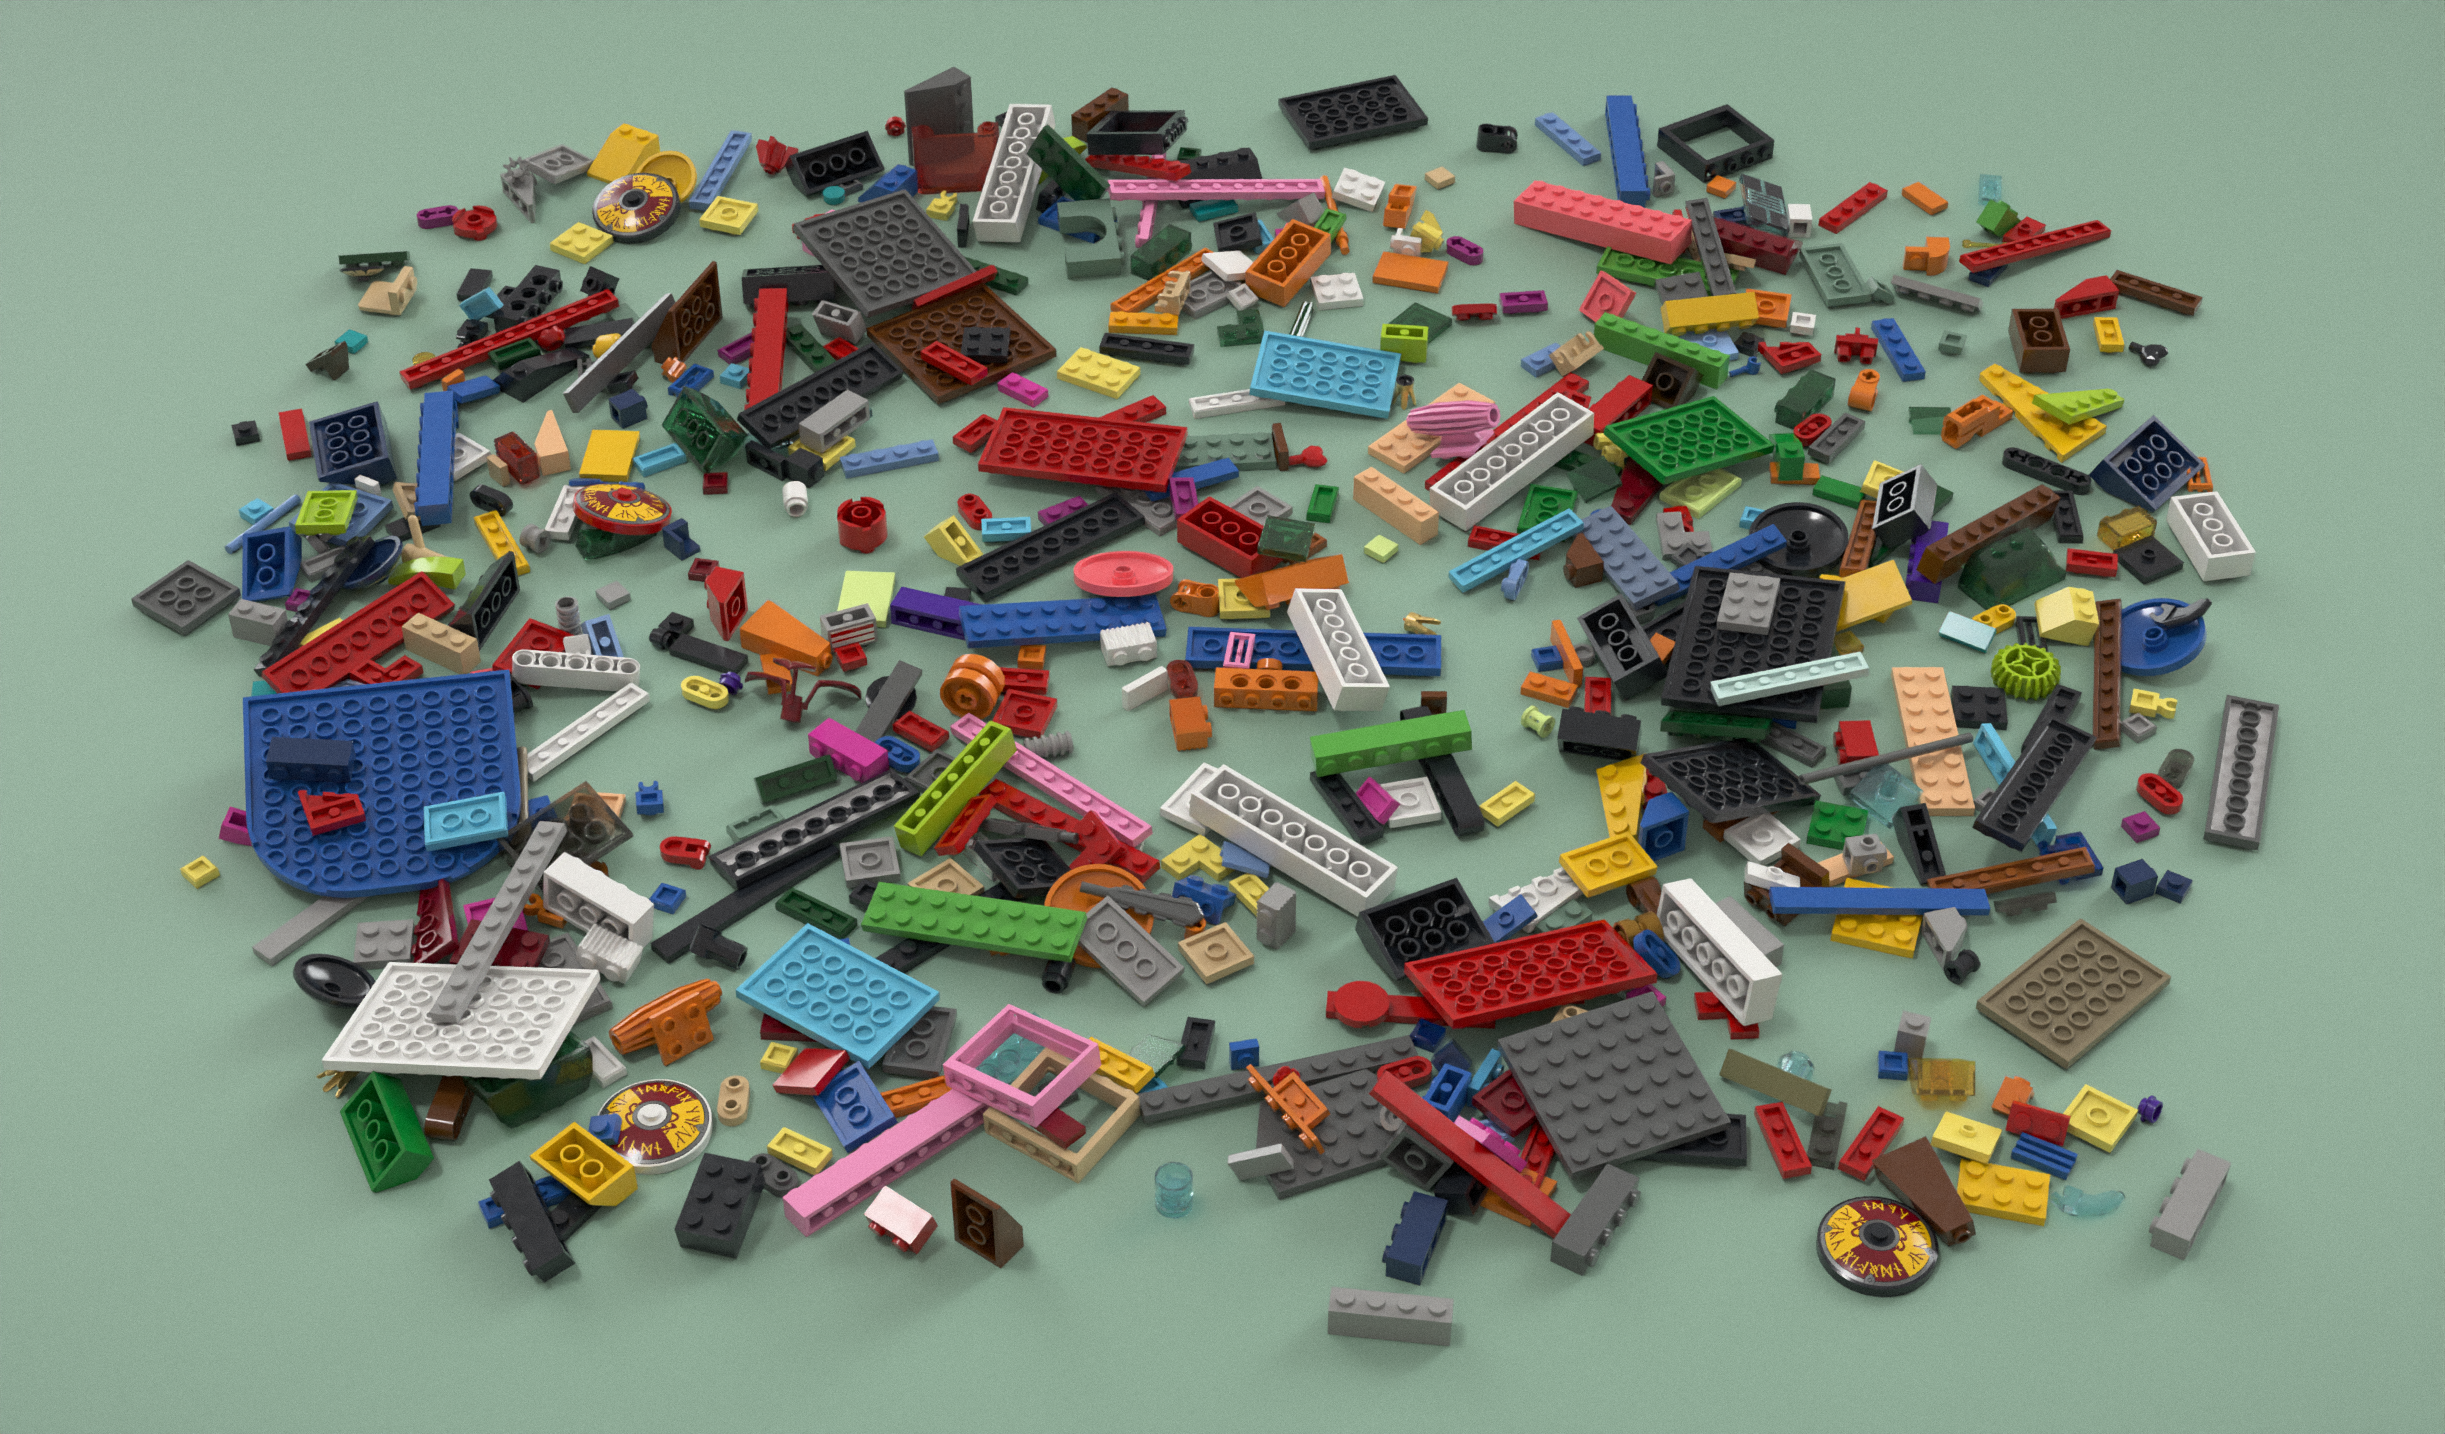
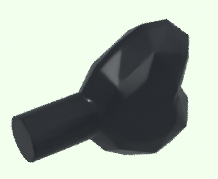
(2149, 354)

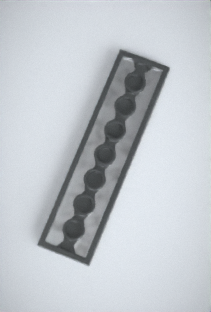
(2241, 772)

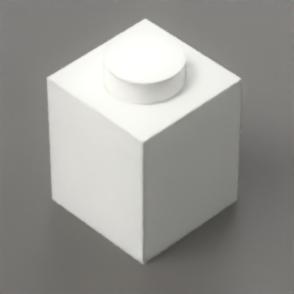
(1799, 220)

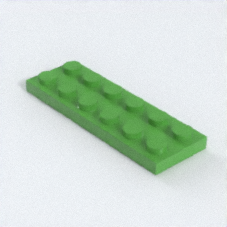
(1645, 270)

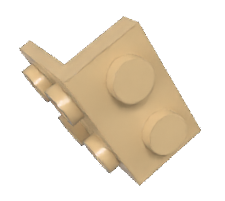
(388, 296)

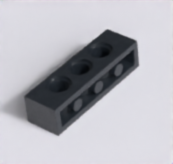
(529, 297)

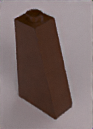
(1922, 1183)

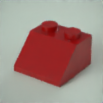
(726, 600)

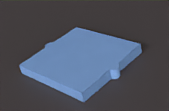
(1240, 859)

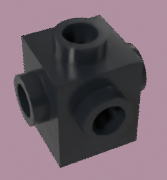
(598, 281)

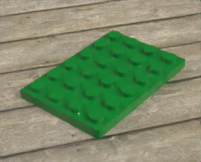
(1688, 440)

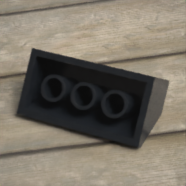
(1223, 165)
(821, 166)
(488, 600)

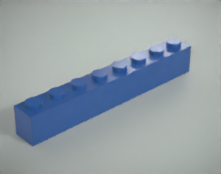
(1626, 150)
(436, 458)

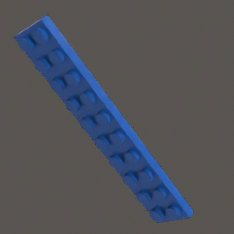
(1394, 652)

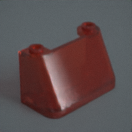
(953, 160)

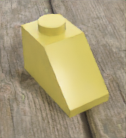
(952, 542)

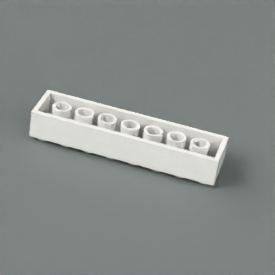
(1011, 175)
(1511, 461)
(1292, 841)

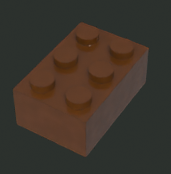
(2039, 340)

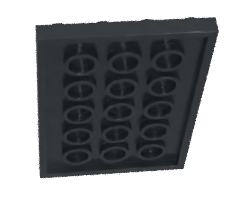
(1352, 112)
(1729, 779)

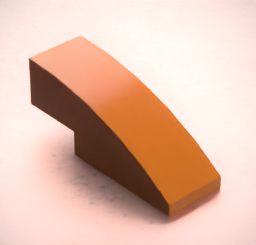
(1399, 206)

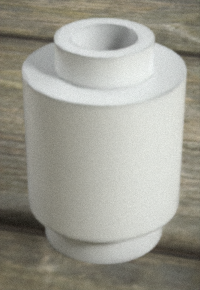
(795, 498)

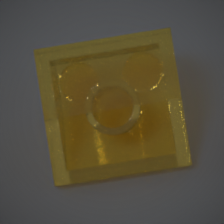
(1942, 1077)

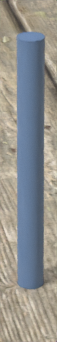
(264, 522)

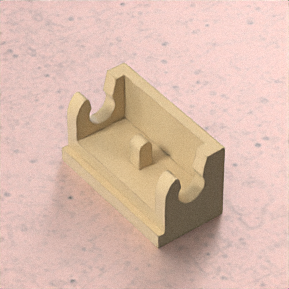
(1174, 293)
(1575, 352)

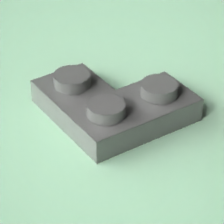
(1673, 537)

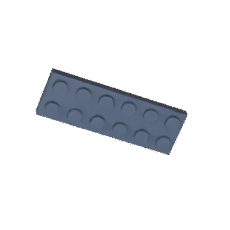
(1627, 559)

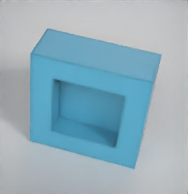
(734, 376)
(255, 511)

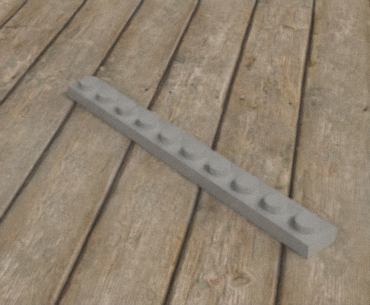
(497, 923)

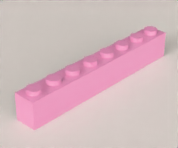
(882, 1160)

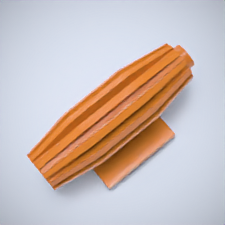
(672, 1021)

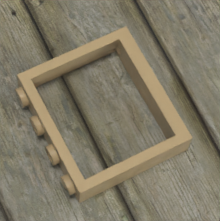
(1045, 1150)

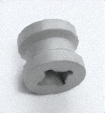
(534, 538)

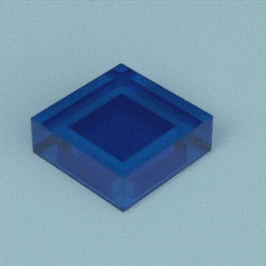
(1427, 1035)

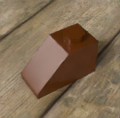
(1583, 563)

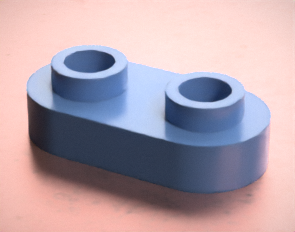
(1517, 576)

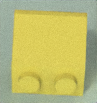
(2068, 616)

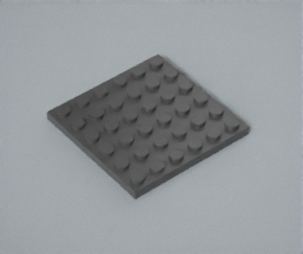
(883, 252)
(1612, 1085)

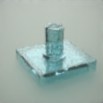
(1884, 793)

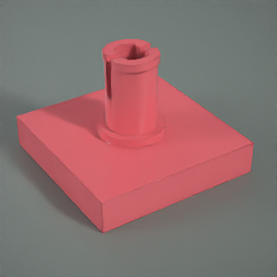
(1607, 296)

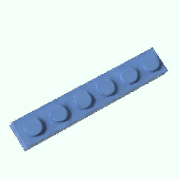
(720, 170)

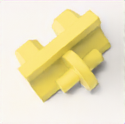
(1609, 450)

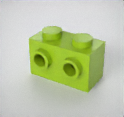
(1406, 340)

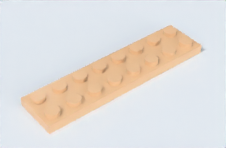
(1925, 718)

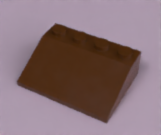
(690, 318)

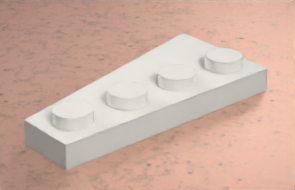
(1543, 895)

